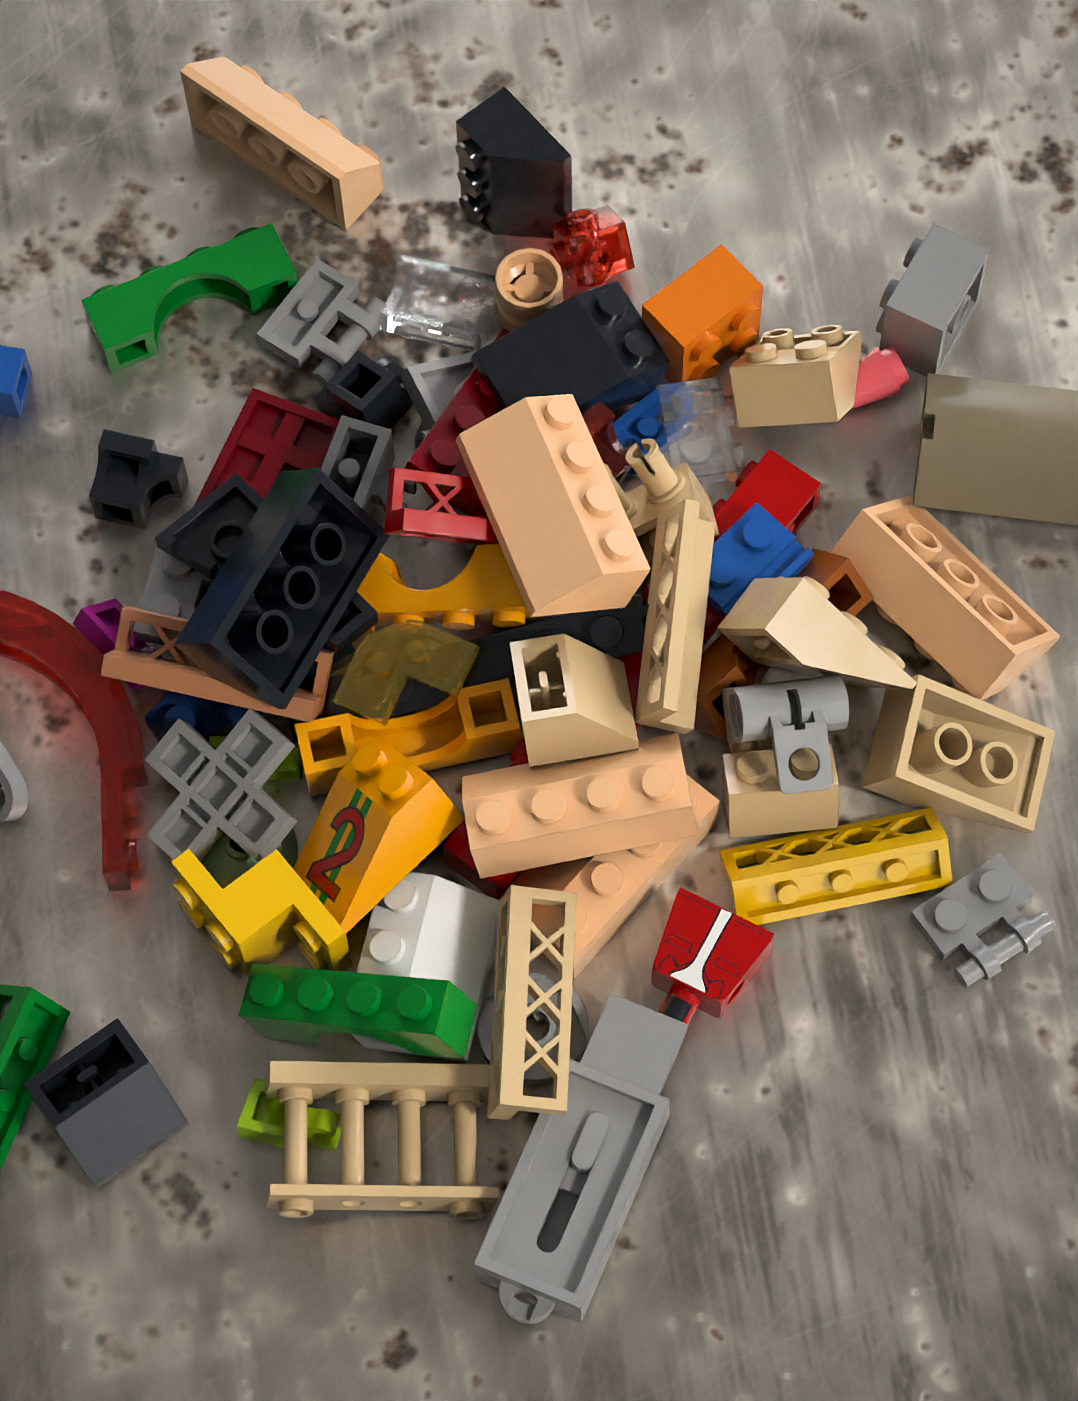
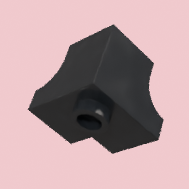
(366, 392)
(133, 479)

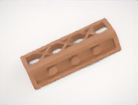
(190, 679)

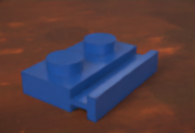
(749, 550)

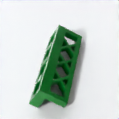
(26, 1045)

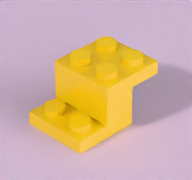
(260, 914)

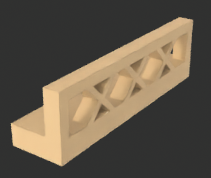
(675, 619)
(511, 998)

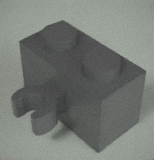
(361, 463)

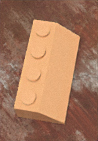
(282, 139)
(553, 507)
(944, 597)
(577, 807)
(613, 883)

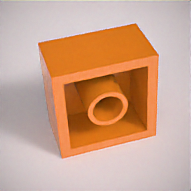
(705, 316)

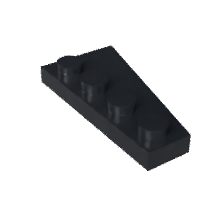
(211, 531)

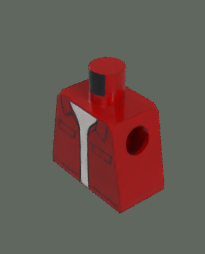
(706, 957)

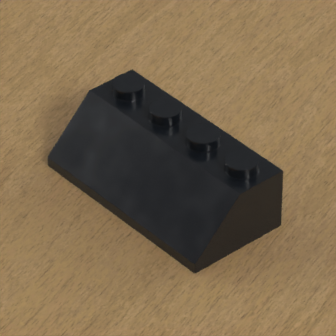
(283, 587)

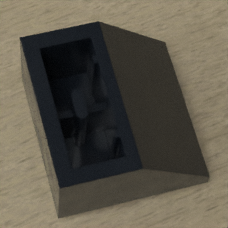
(106, 1103)

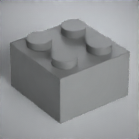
(932, 298)

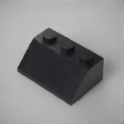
(512, 169)

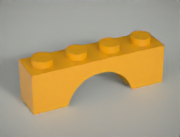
(479, 593)
(454, 732)

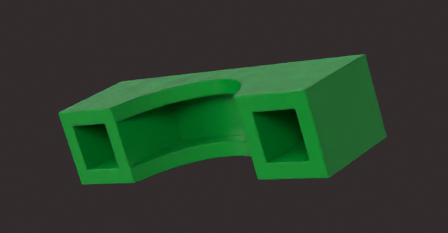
(244, 270)
(401, 1010)

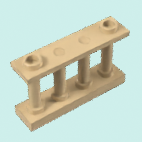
(352, 1088)

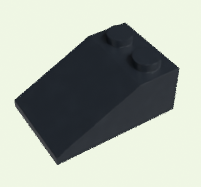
(581, 347)

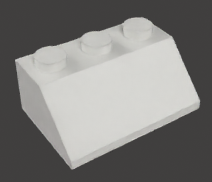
(432, 932)

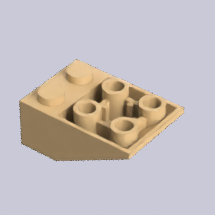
(798, 630)

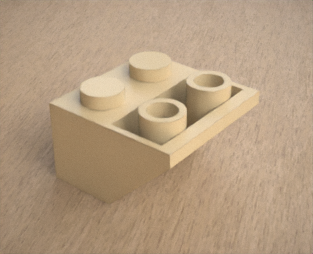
(796, 377)
(571, 700)

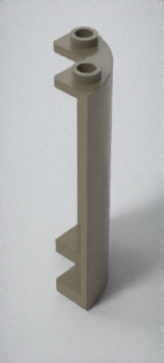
(998, 449)

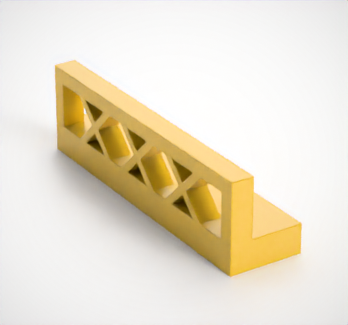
(838, 871)

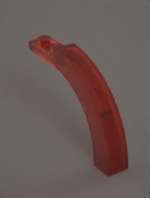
(69, 660)

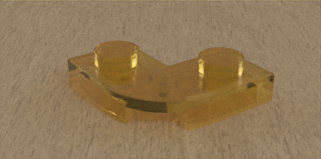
(401, 652)

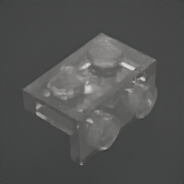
(440, 304)
(698, 430)

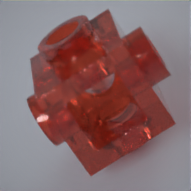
(591, 246)

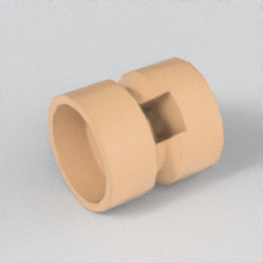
(527, 286)

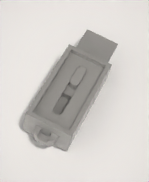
(582, 1168)

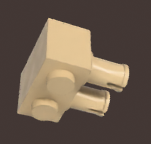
(659, 492)
(756, 804)

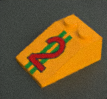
(373, 831)

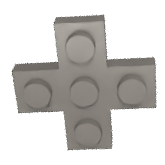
(221, 788)

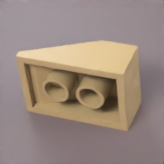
(959, 756)

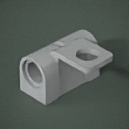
(795, 717)

